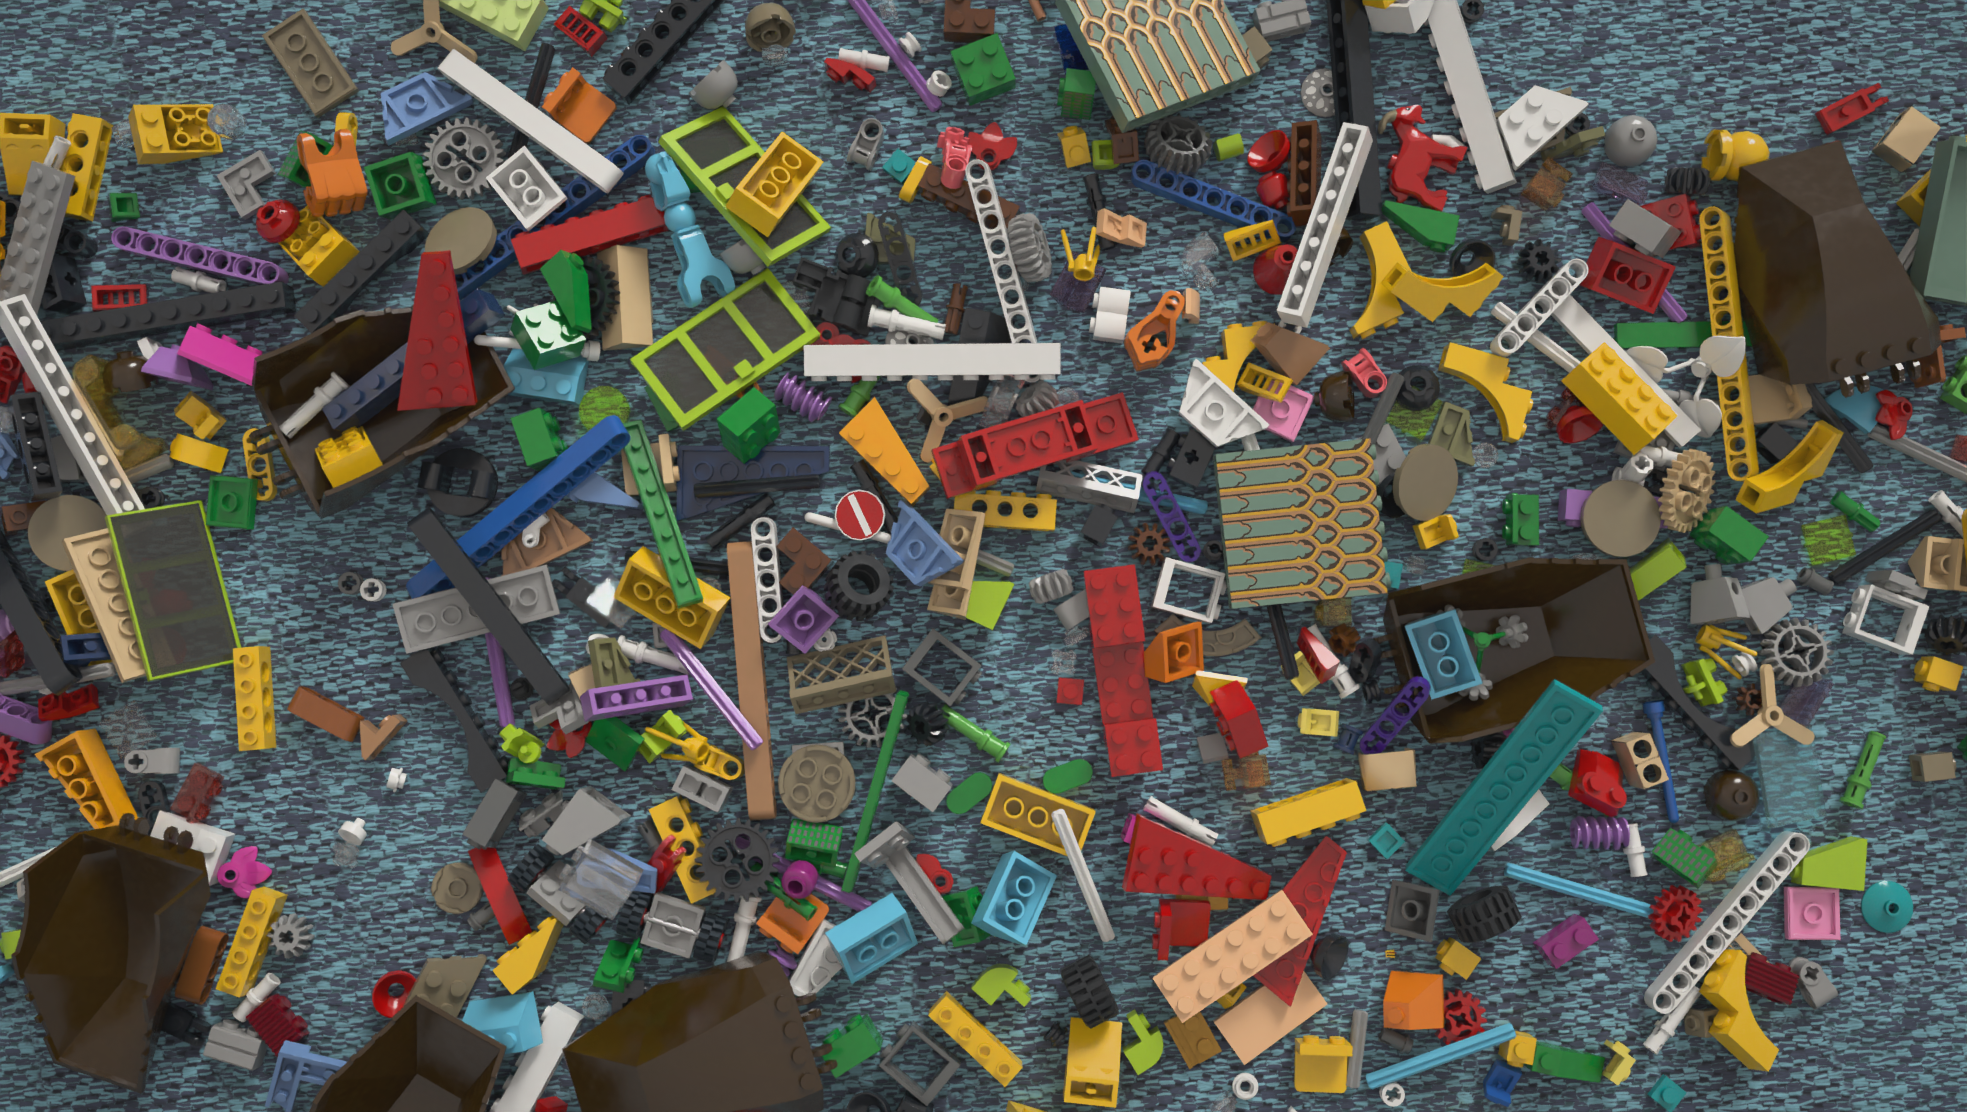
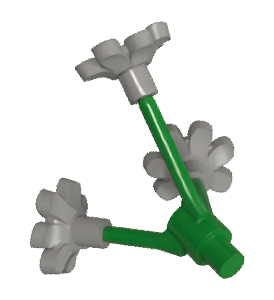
(1509, 633)

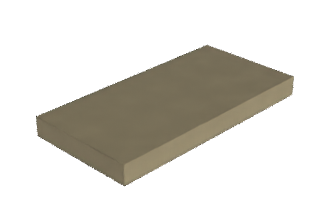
(310, 63)

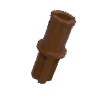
(955, 309)

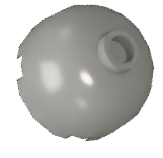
(716, 87)
(1630, 141)
(742, 258)

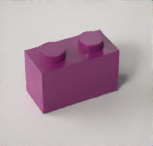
(1565, 941)

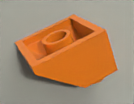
(1175, 653)
(1414, 1001)

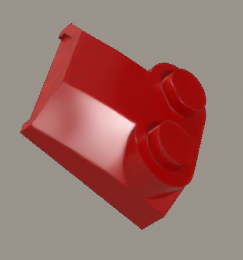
(1598, 782)

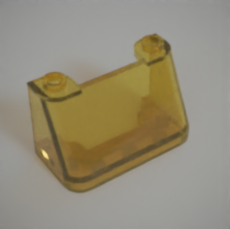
(123, 439)

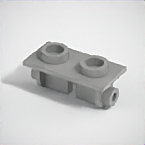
(535, 819)

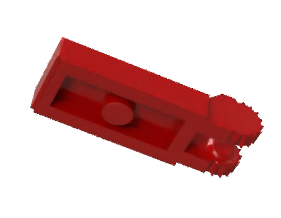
(1849, 109)
(666, 861)

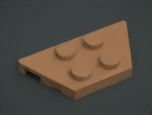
(556, 540)

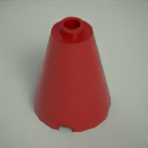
(1273, 268)

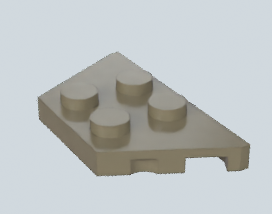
(447, 981)

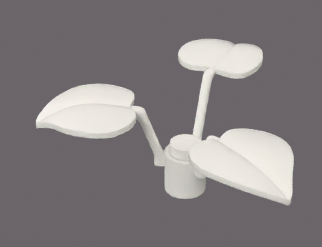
(1717, 354)

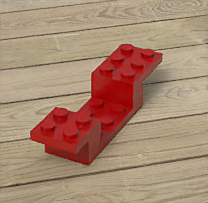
(1033, 442)
(1120, 670)

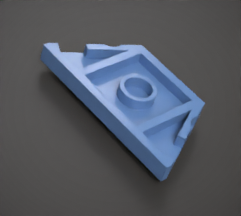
(418, 105)
(919, 548)

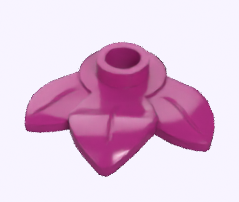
(247, 872)

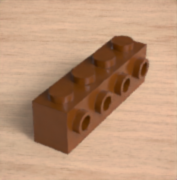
(1304, 170)
(961, 199)

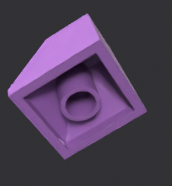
(172, 367)
(804, 619)

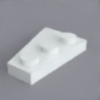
(816, 964)

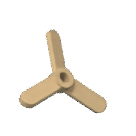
(424, 35)
(935, 408)
(1763, 720)

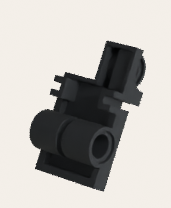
(838, 297)

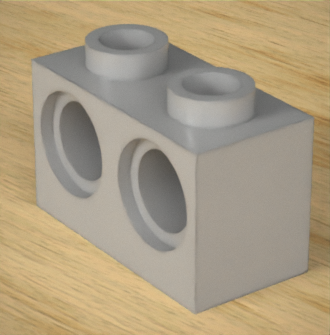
(702, 788)

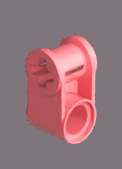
(954, 164)
(1364, 372)

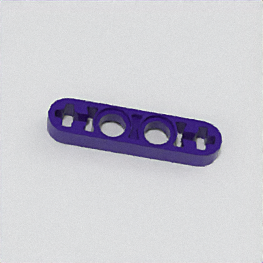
(1168, 518)
(1397, 718)

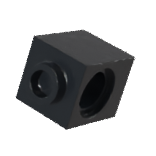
(1774, 443)

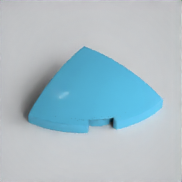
(1858, 409)

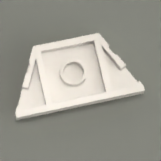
(1535, 121)
(1216, 409)

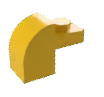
(200, 415)
(198, 453)

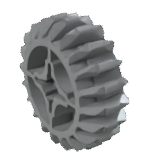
(1029, 247)
(1799, 662)
(851, 717)

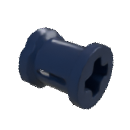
(1354, 735)

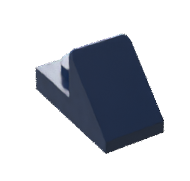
(83, 648)

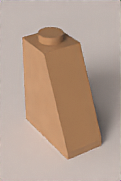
(1288, 351)

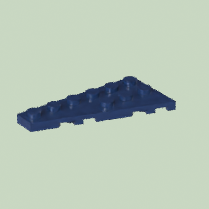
(717, 464)

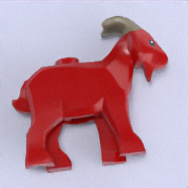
(1415, 157)

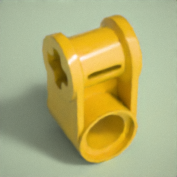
(717, 762)

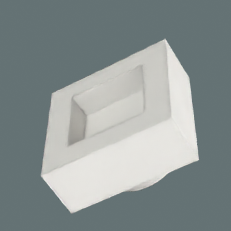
(148, 347)

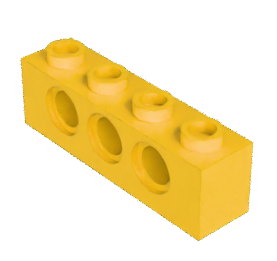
(93, 158)
(1016, 520)
(254, 698)
(663, 816)
(251, 941)
(975, 1038)

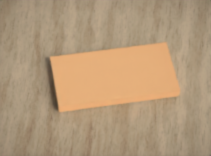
(1265, 1018)

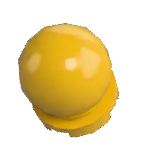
(1730, 151)

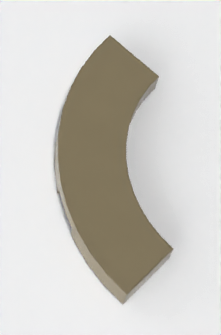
(1221, 641)

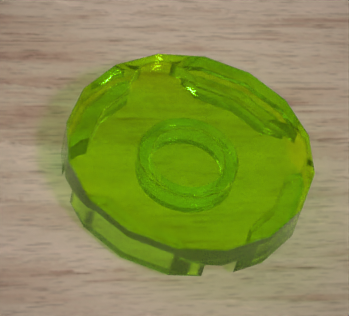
(601, 403)

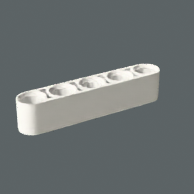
(1547, 300)
(762, 567)

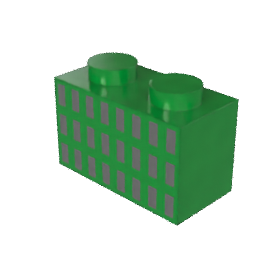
(1076, 94)
(292, 168)
(814, 842)
(1685, 857)

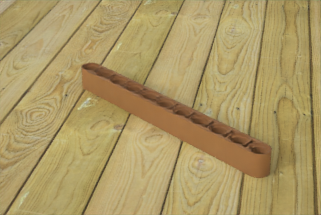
(751, 680)

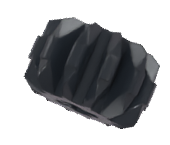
(1687, 181)
(1547, 260)
(1947, 635)
(927, 723)
(1485, 747)

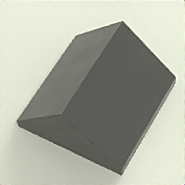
(1412, 910)

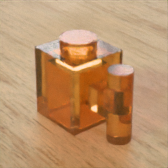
(1545, 187)
(1252, 771)

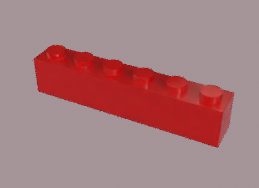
(589, 234)

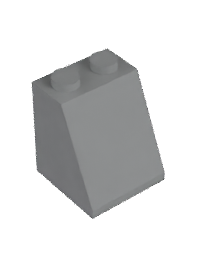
(584, 817)

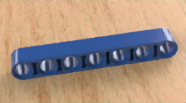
(1203, 191)

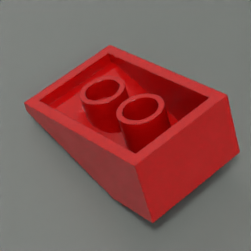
(1627, 275)

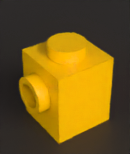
(1937, 674)
(1456, 958)
(1519, 1050)

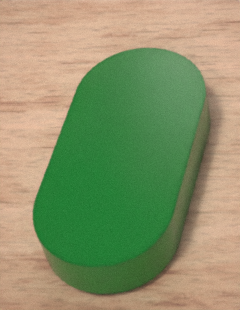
(1067, 776)
(969, 793)

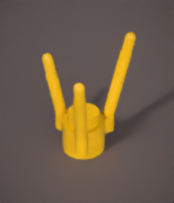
(1084, 264)
(1712, 637)
(694, 748)

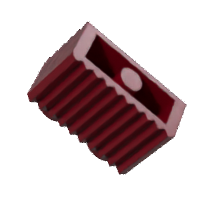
(1770, 980)
(277, 1022)

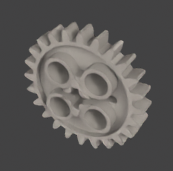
(450, 177)

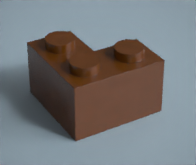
(967, 23)
(808, 559)

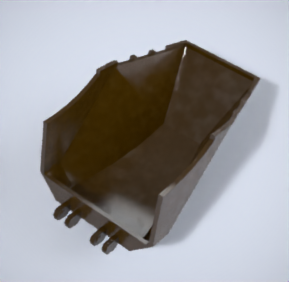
(1822, 277)
(351, 349)
(1579, 632)
(107, 943)
(704, 1045)
(417, 1065)

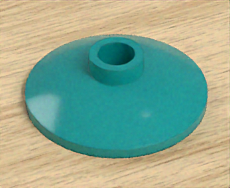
(1876, 906)

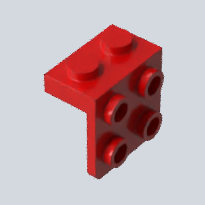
(1679, 213)
(1180, 924)

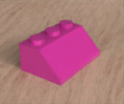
(219, 353)

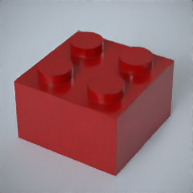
(1237, 719)

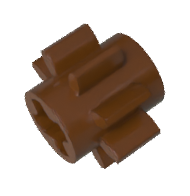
(1343, 639)
(1743, 699)

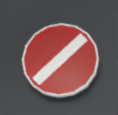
(860, 515)

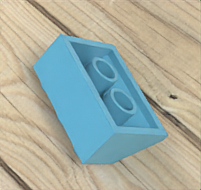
(554, 383)
(1443, 653)
(1014, 898)
(872, 937)
(508, 1020)

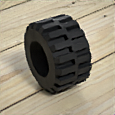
(867, 570)
(1484, 914)
(1089, 991)

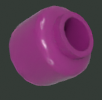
(799, 879)

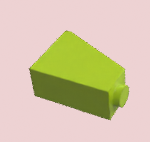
(1657, 568)
(988, 601)
(1834, 865)

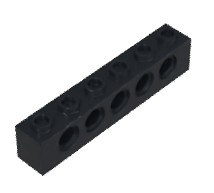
(663, 49)

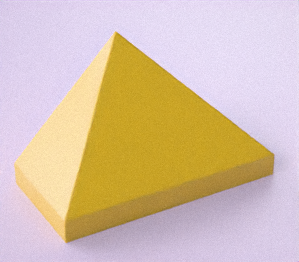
(1206, 682)

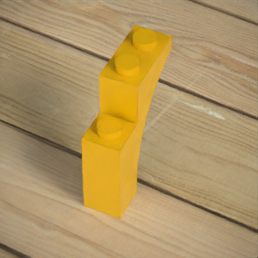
(1432, 295)
(1382, 305)
(1235, 348)
(1487, 375)
(1783, 481)
(1734, 1022)

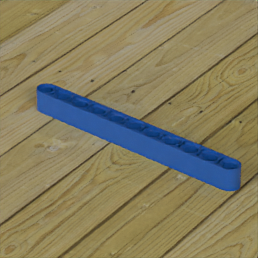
(573, 207)
(530, 501)

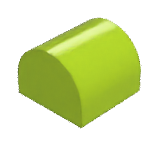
(1228, 147)
(1102, 155)

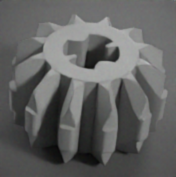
(1037, 398)
(1051, 586)
(281, 936)

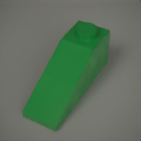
(1425, 225)
(570, 287)
(1566, 1063)

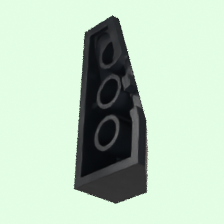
(977, 328)

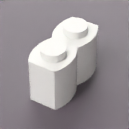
(1110, 315)

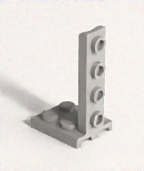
(891, 849)

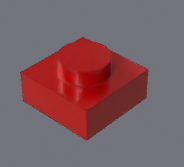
(1070, 691)

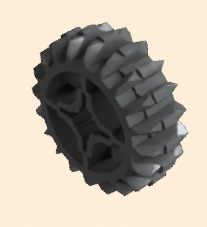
(1178, 144)

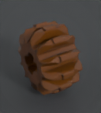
(1155, 549)

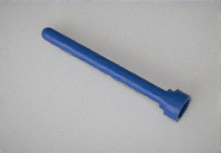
(1654, 711)

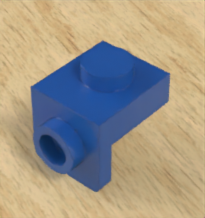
(1500, 1082)

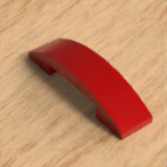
(500, 894)

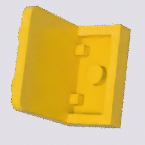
(1321, 1064)

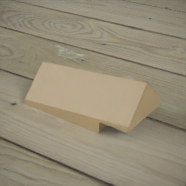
(634, 315)
(1940, 564)
(952, 590)

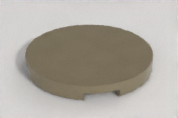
(467, 234)
(1425, 482)
(1620, 518)
(59, 520)
(817, 783)

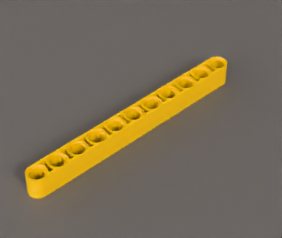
(1734, 328)

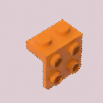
(578, 106)
(790, 926)

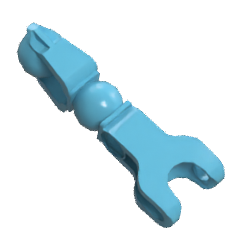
(695, 257)

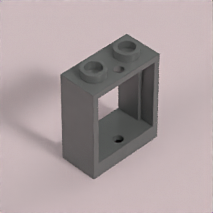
(921, 652)
(494, 815)
(928, 1093)

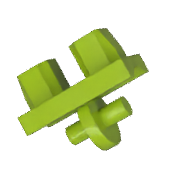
(612, 14)
(1702, 683)
(521, 744)

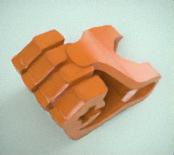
(334, 177)
(1158, 321)

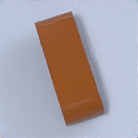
(325, 713)
(201, 965)

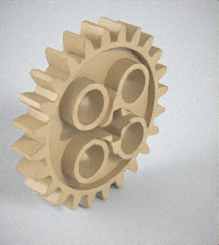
(1691, 473)

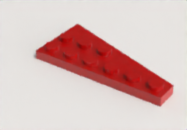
(437, 352)
(1179, 865)
(1309, 893)

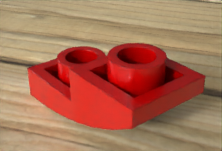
(844, 70)
(10, 373)
(68, 704)

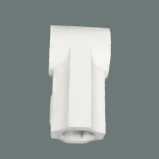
(1635, 469)

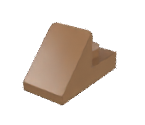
(375, 739)

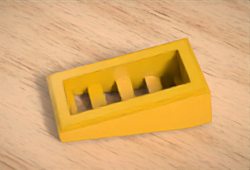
(1254, 247)
(1249, 375)

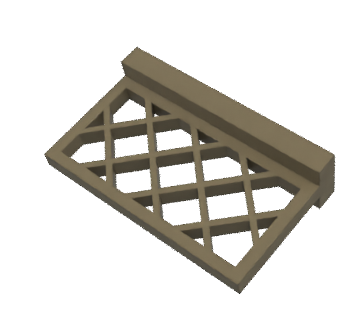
(843, 688)

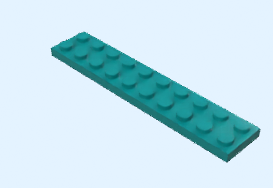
(1504, 786)

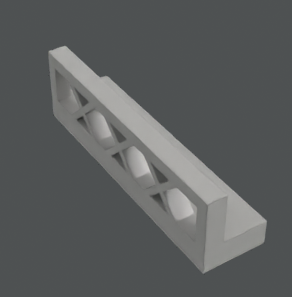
(1088, 488)

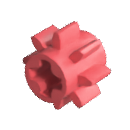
(954, 134)

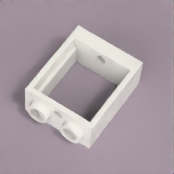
(1163, 582)
(1909, 627)

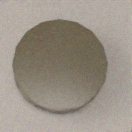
(465, 886)

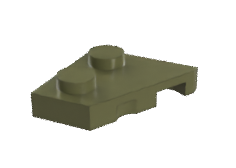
(1577, 144)
(1454, 433)
(609, 663)

